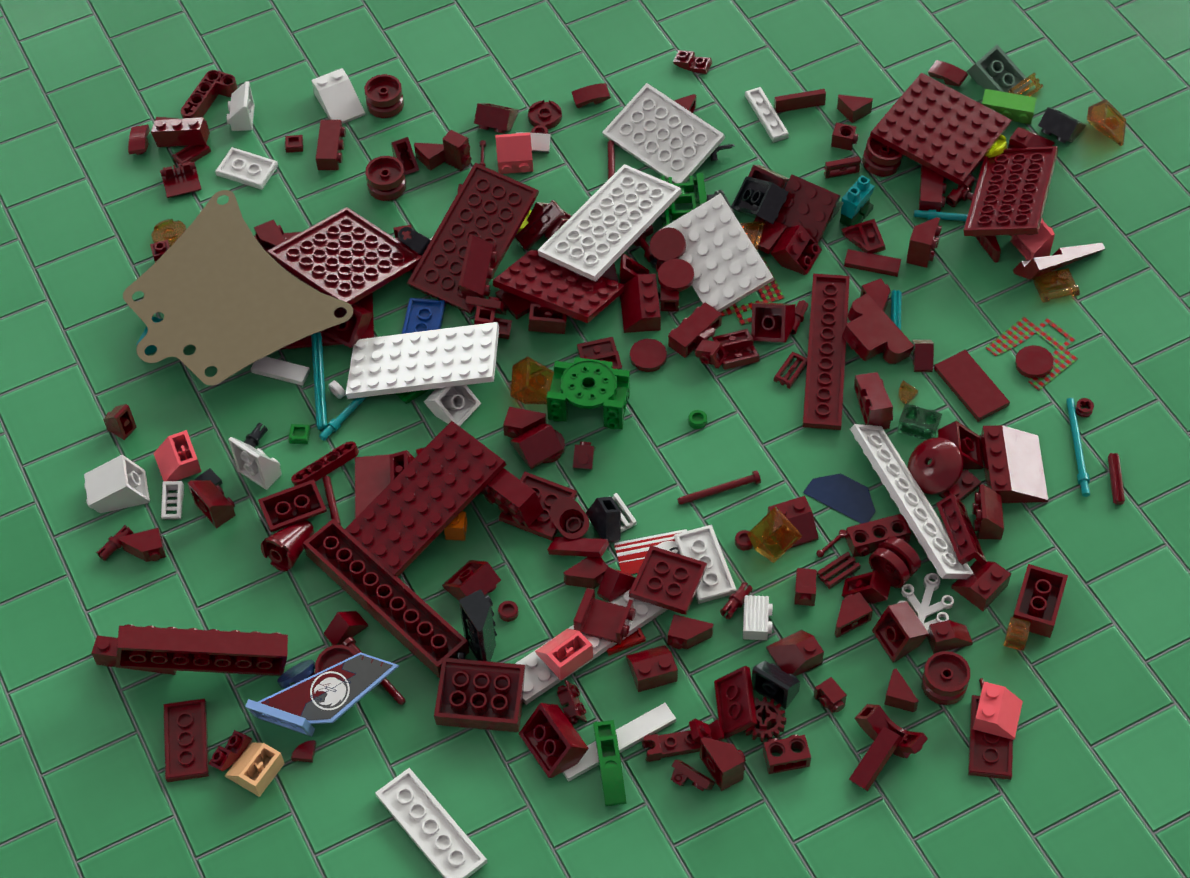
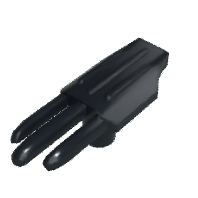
(713, 156)

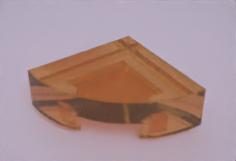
(907, 392)

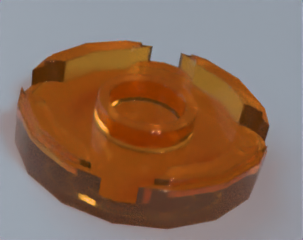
(168, 230)

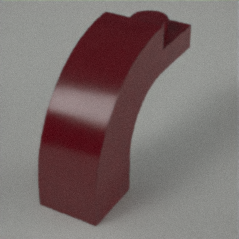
(873, 719)

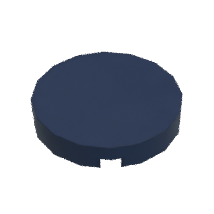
(297, 673)

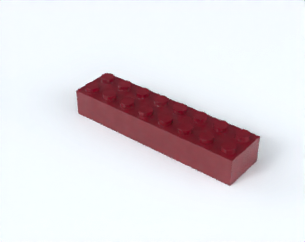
(201, 650)

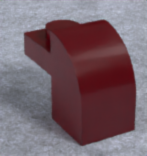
(486, 315)

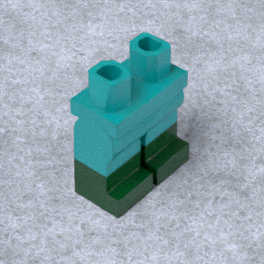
(857, 202)

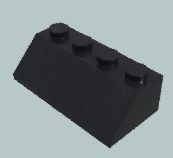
(478, 624)

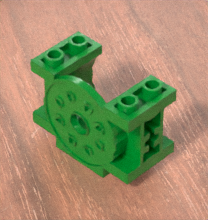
(609, 390)

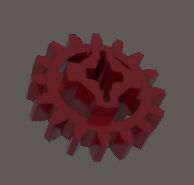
(773, 718)

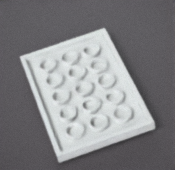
(663, 135)
(720, 254)

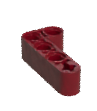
(212, 85)

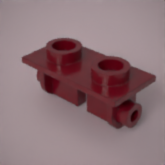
(569, 695)

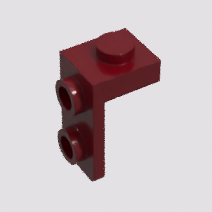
(805, 587)

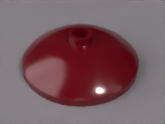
(944, 468)

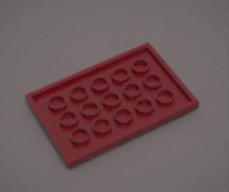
(558, 287)

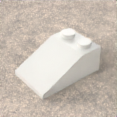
(337, 96)
(254, 463)

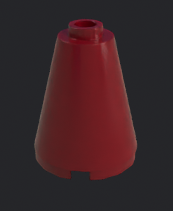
(287, 545)

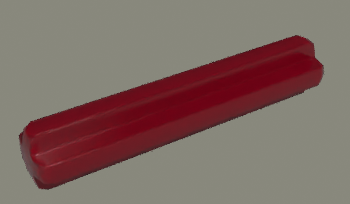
(1116, 479)

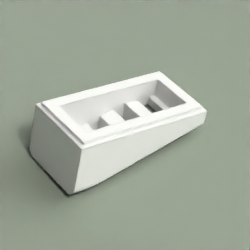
(166, 487)

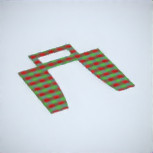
(1024, 330)

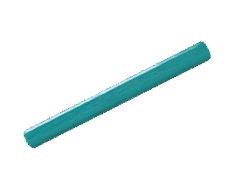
(319, 384)

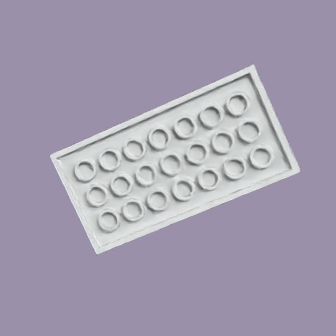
(609, 222)
(423, 360)

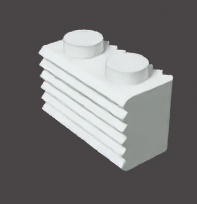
(756, 617)

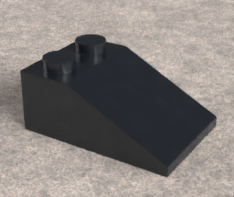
(760, 199)

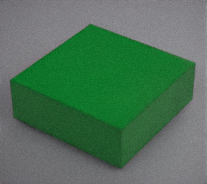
(299, 434)

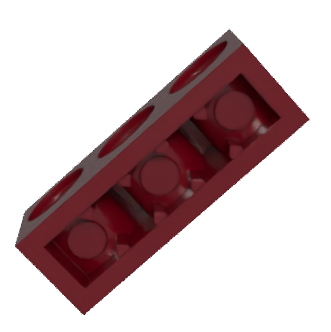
(868, 531)

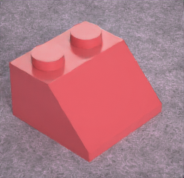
(514, 153)
(997, 711)

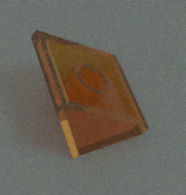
(773, 535)

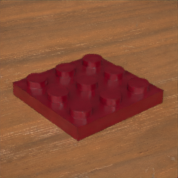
(807, 206)
(547, 493)
(668, 580)

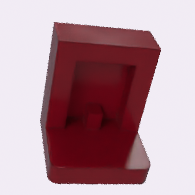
(583, 455)

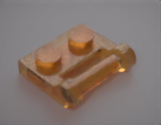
(1054, 281)

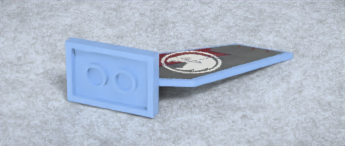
(323, 695)

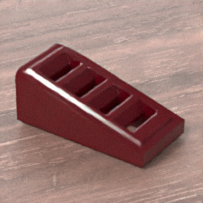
(991, 246)

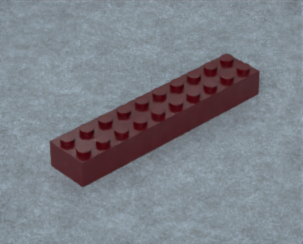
(384, 596)

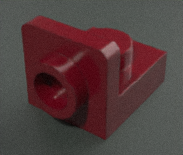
(700, 729)

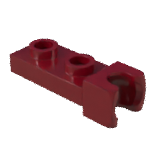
(669, 745)

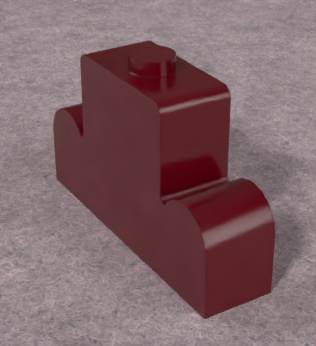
(875, 332)

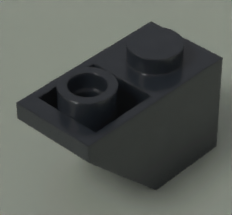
(606, 518)

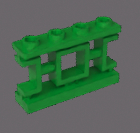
(685, 198)

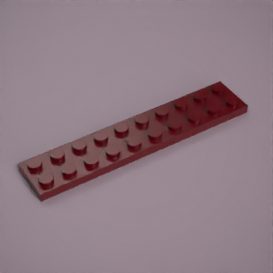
(826, 352)

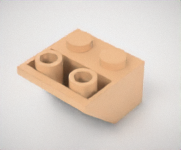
(256, 767)

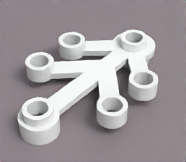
(924, 610)

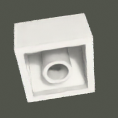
(241, 109)
(452, 403)

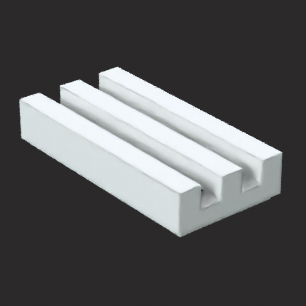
(633, 522)

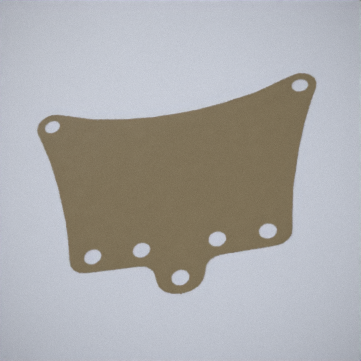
(225, 298)

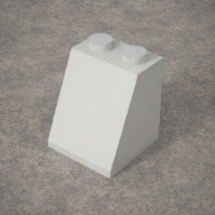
(116, 485)

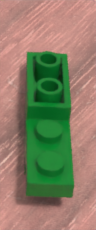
(609, 763)

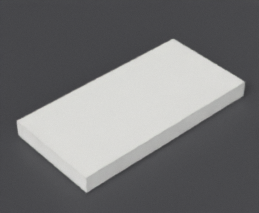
(704, 546)

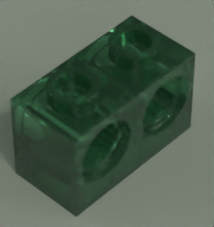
(923, 422)

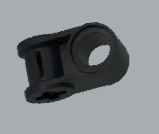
(417, 241)

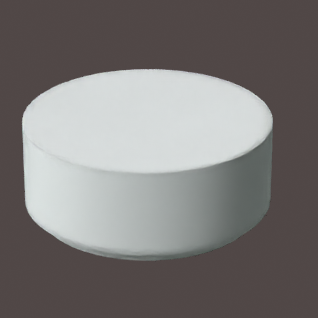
(337, 389)

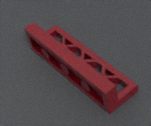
(960, 530)

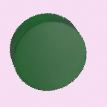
(697, 419)

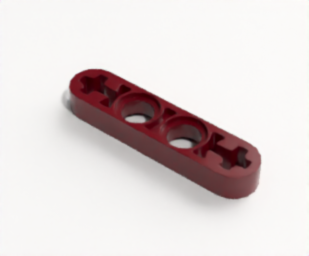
(326, 463)

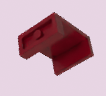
(603, 618)

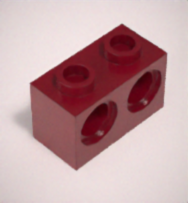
(788, 760)

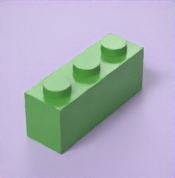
(1013, 106)

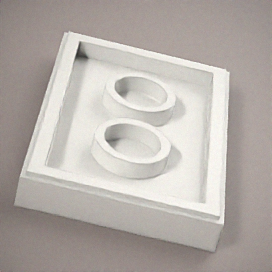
(246, 168)

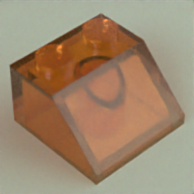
(530, 381)

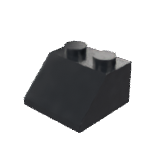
(1061, 125)
(775, 683)

